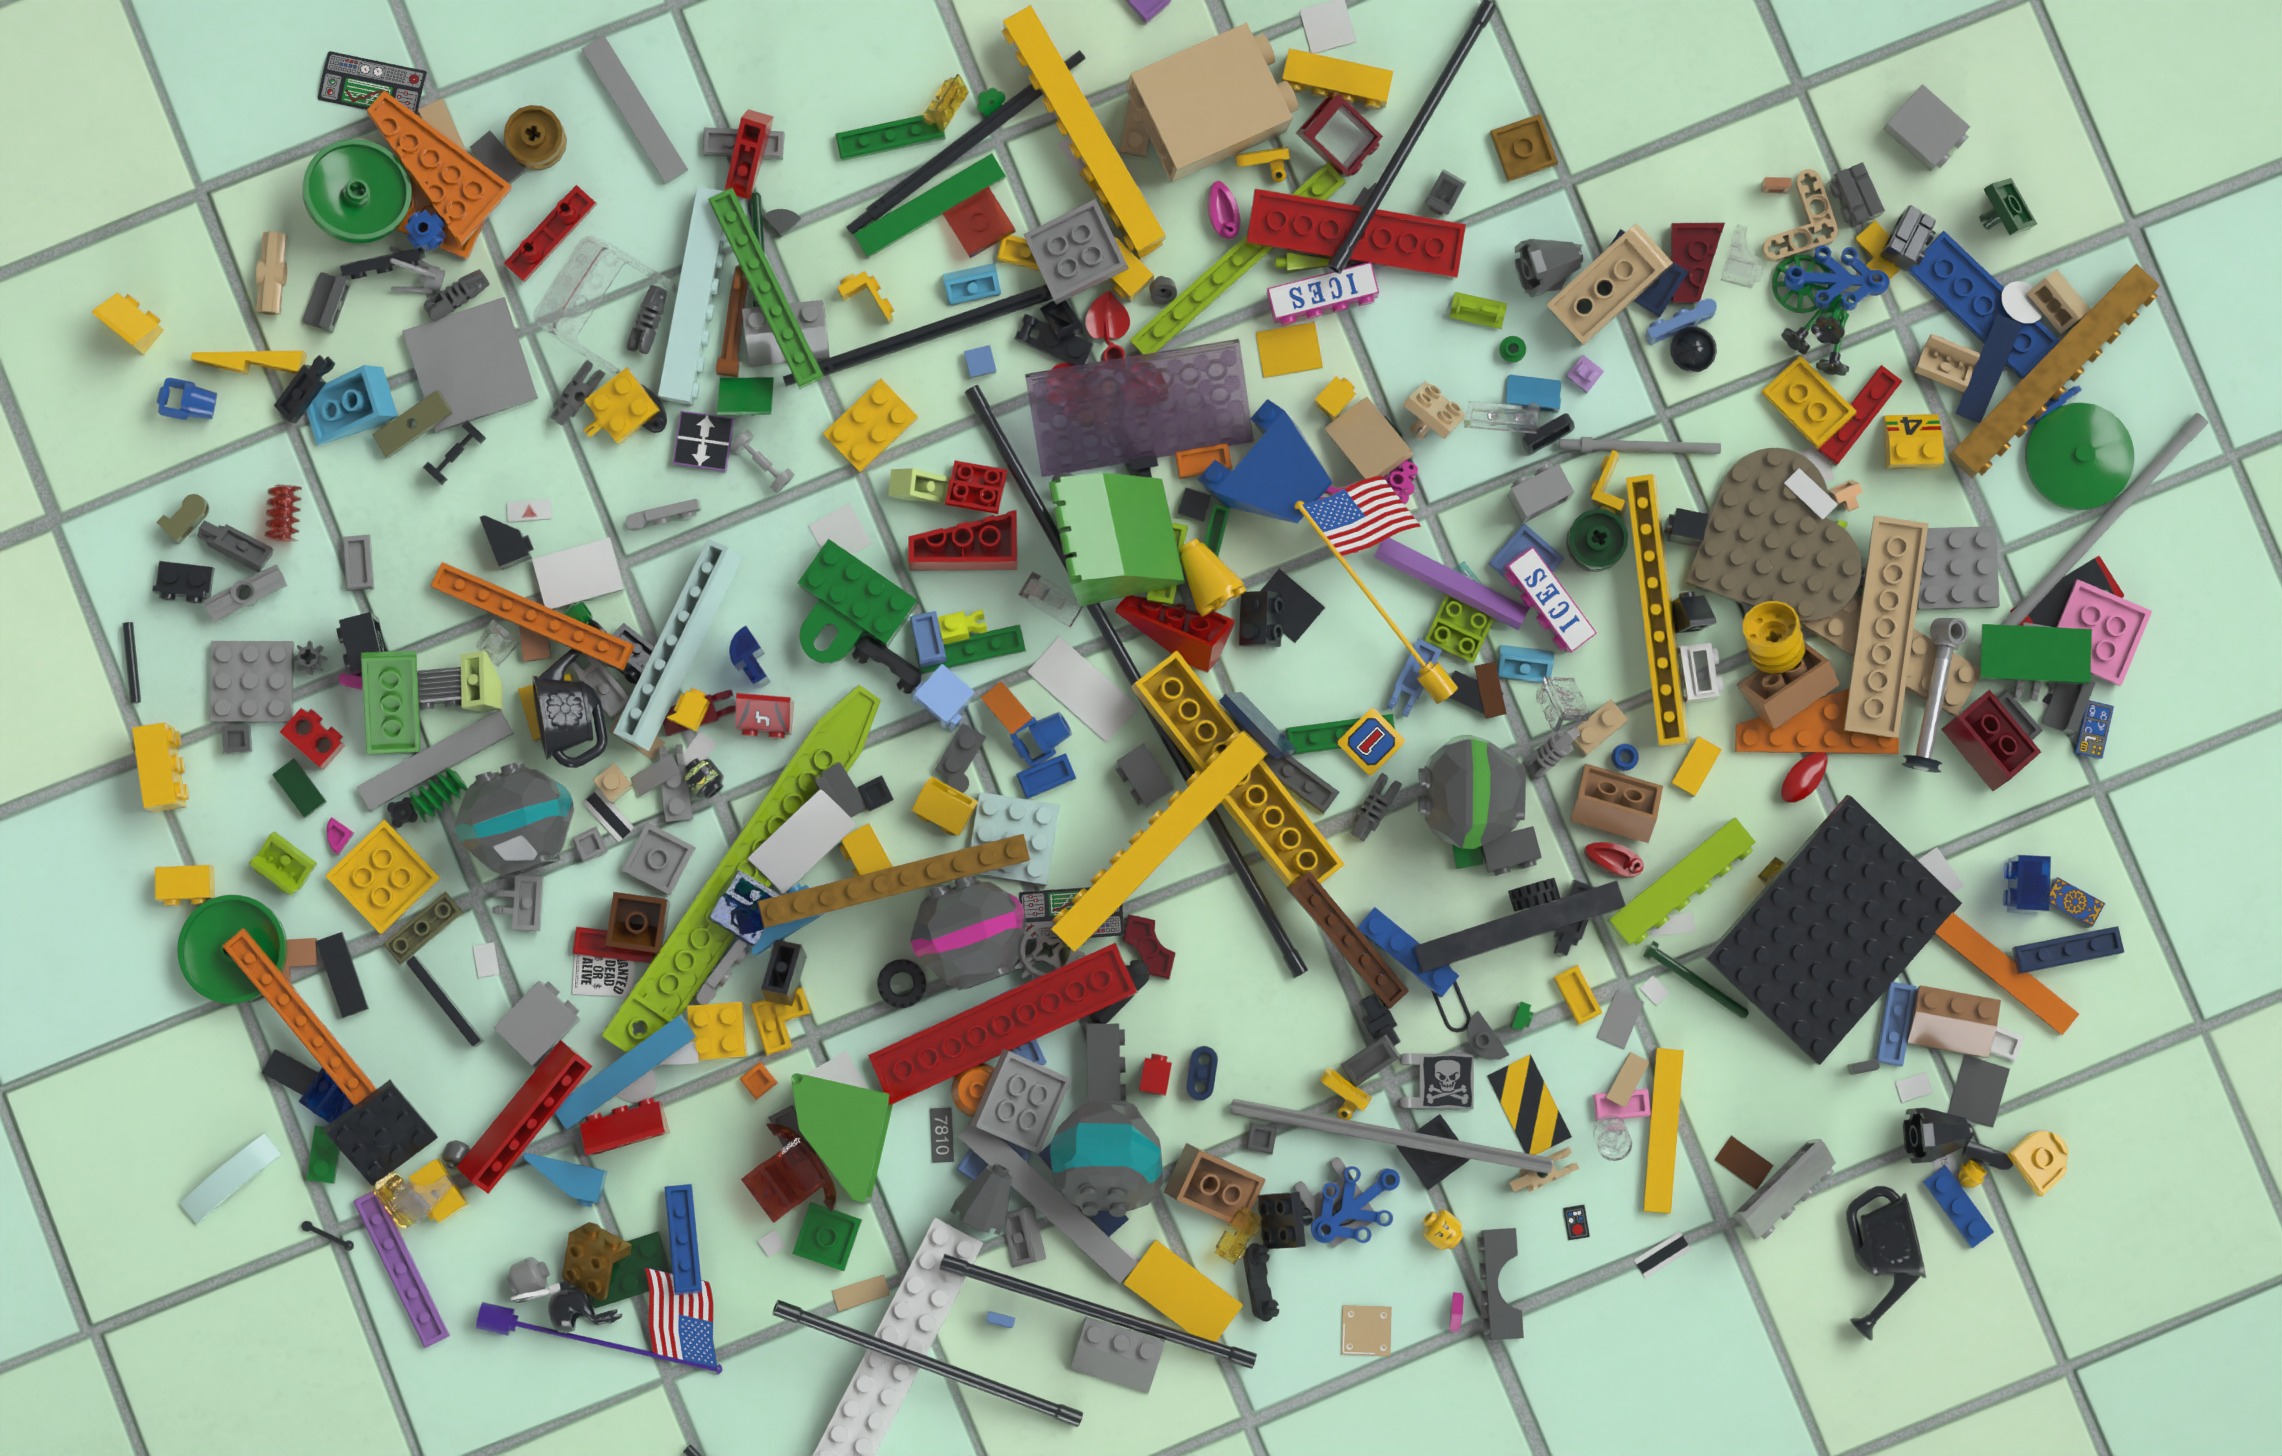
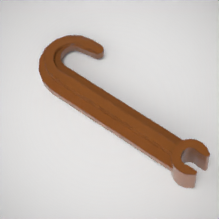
(728, 362)

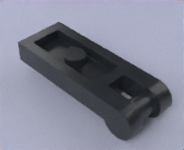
(1068, 349)

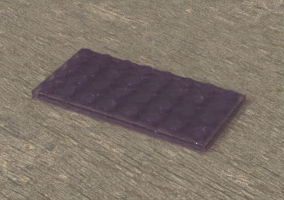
(1139, 407)

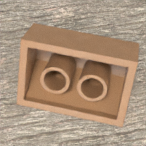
(1785, 694)
(1616, 803)
(1953, 1021)

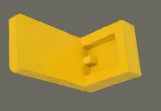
(853, 284)
(1598, 488)

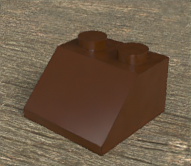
(637, 922)

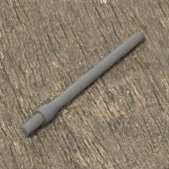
(1586, 445)

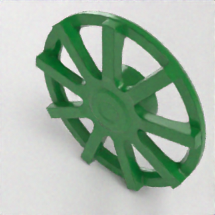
(1807, 288)

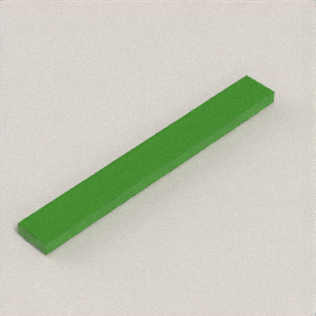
(766, 288)

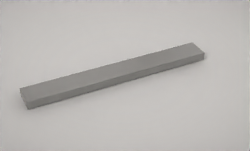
(1050, 1203)

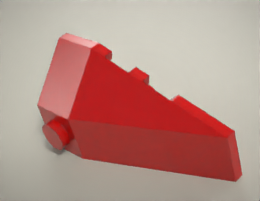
(1176, 629)

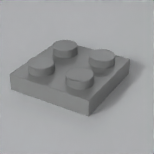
(658, 858)

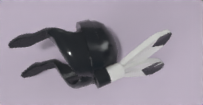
(567, 1306)

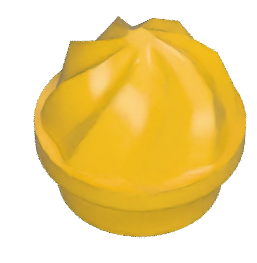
(1971, 1174)

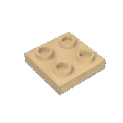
(1433, 411)

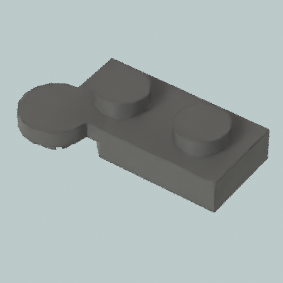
(959, 757)

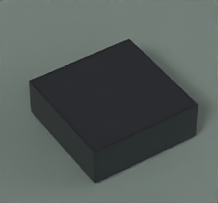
(1194, 504)
(875, 793)

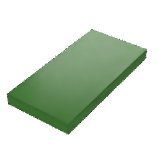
(391, 702)

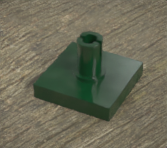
(2008, 208)

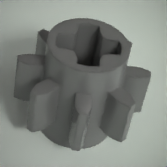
(305, 652)

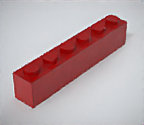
(524, 1116)

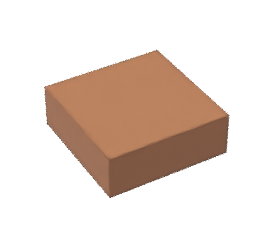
(1776, 185)

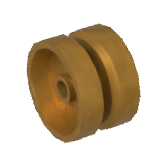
(526, 124)

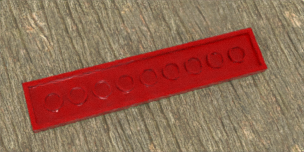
(1003, 1023)

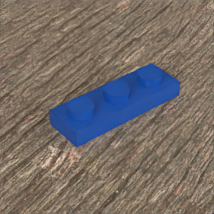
(1958, 1206)

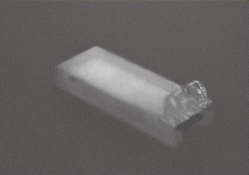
(1502, 417)

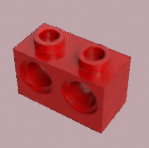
(309, 742)
(1155, 1075)

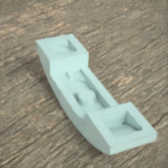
(230, 1177)

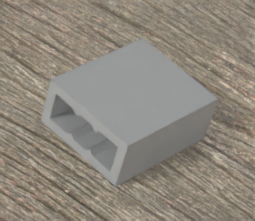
(1927, 128)
(538, 1022)

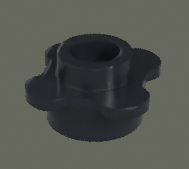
(395, 808)

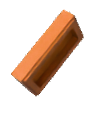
(1196, 461)
(1006, 707)

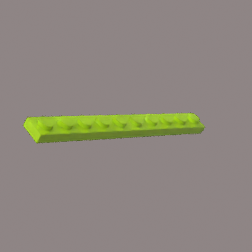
(1222, 274)

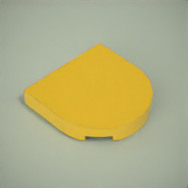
(2040, 1160)

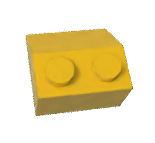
(129, 322)

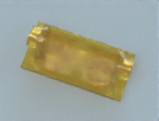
(951, 97)
(1234, 1246)

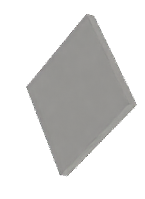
(472, 362)

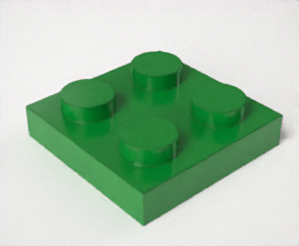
(827, 1236)

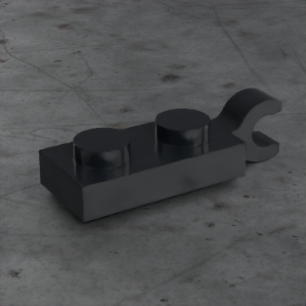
(303, 389)

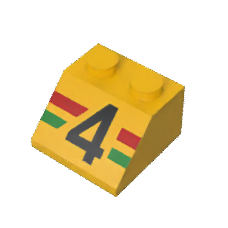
(1913, 441)

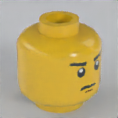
(1442, 1229)

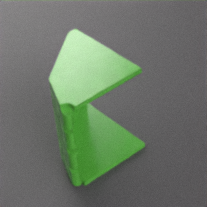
(1117, 534)
(844, 1129)

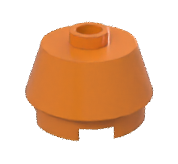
(969, 1088)

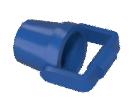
(195, 400)
(1047, 733)

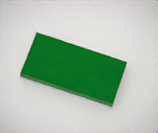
(2035, 653)

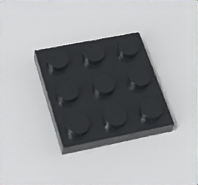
(380, 1132)

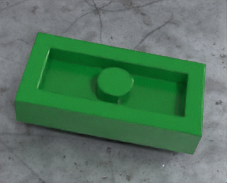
(323, 1158)

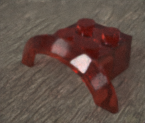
(789, 1177)

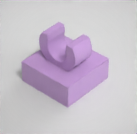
(1584, 374)

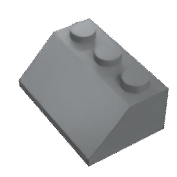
(760, 340)
(1117, 1354)

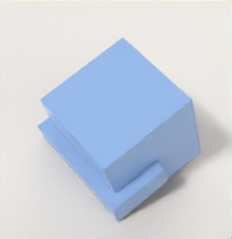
(944, 697)

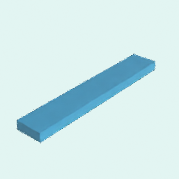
(625, 1071)

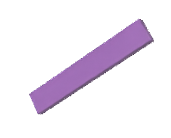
(1451, 583)
(402, 1270)

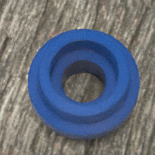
(1631, 751)

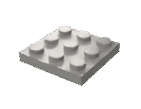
(1076, 251)
(1959, 569)
(251, 681)
(1021, 1101)

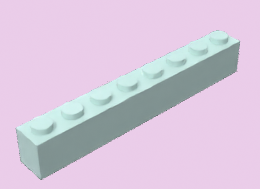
(693, 303)
(678, 645)

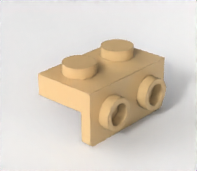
(1947, 362)

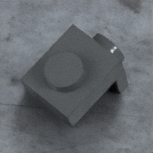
(1445, 193)

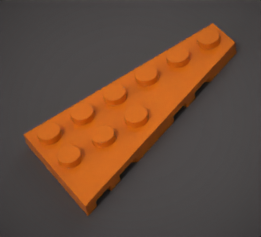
(448, 176)
(1812, 731)

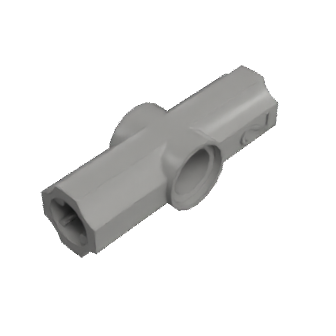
(229, 601)

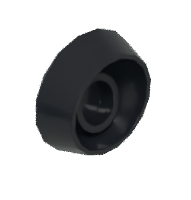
(1693, 349)

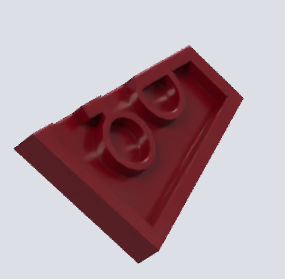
(1693, 249)

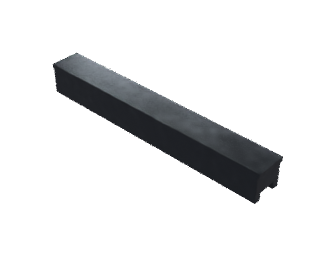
(1518, 927)

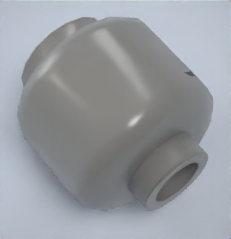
(528, 1276)

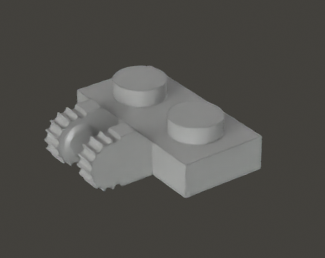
(527, 903)

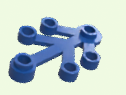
(1840, 279)
(1352, 1207)

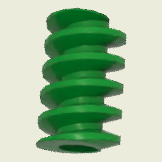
(438, 793)

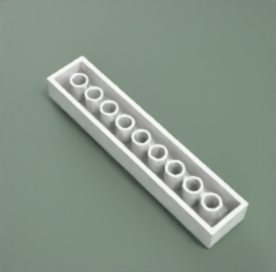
(909, 1322)

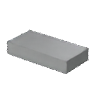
(358, 562)

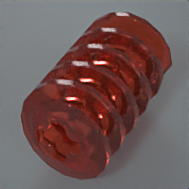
(282, 513)

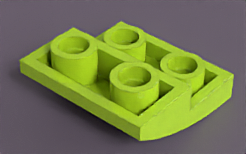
(1459, 628)

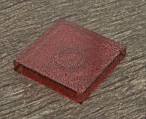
(979, 222)

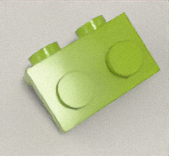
(283, 864)

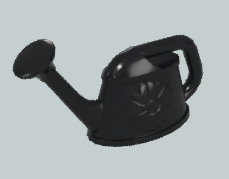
(566, 711)
(1888, 1248)

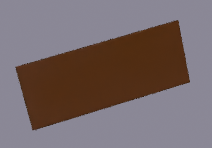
(1490, 690)

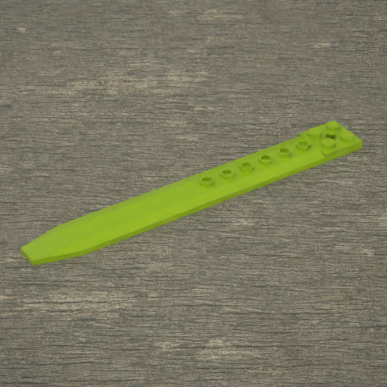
(698, 942)

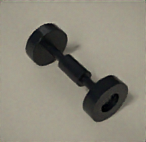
(454, 452)

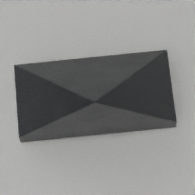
(1061, 319)

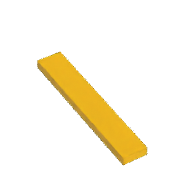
(1663, 1130)

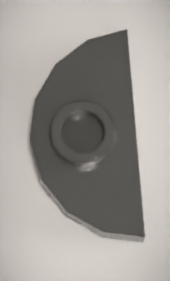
(1483, 1039)

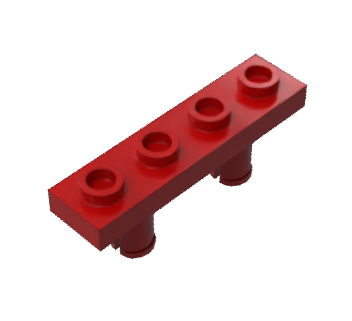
(550, 233)

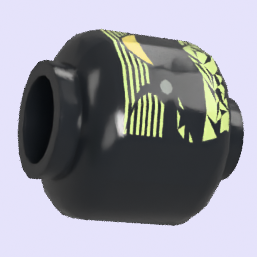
(703, 778)

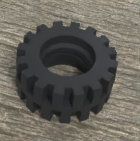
(1534, 894)
(893, 968)

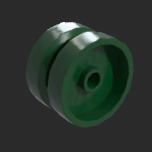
(1599, 524)

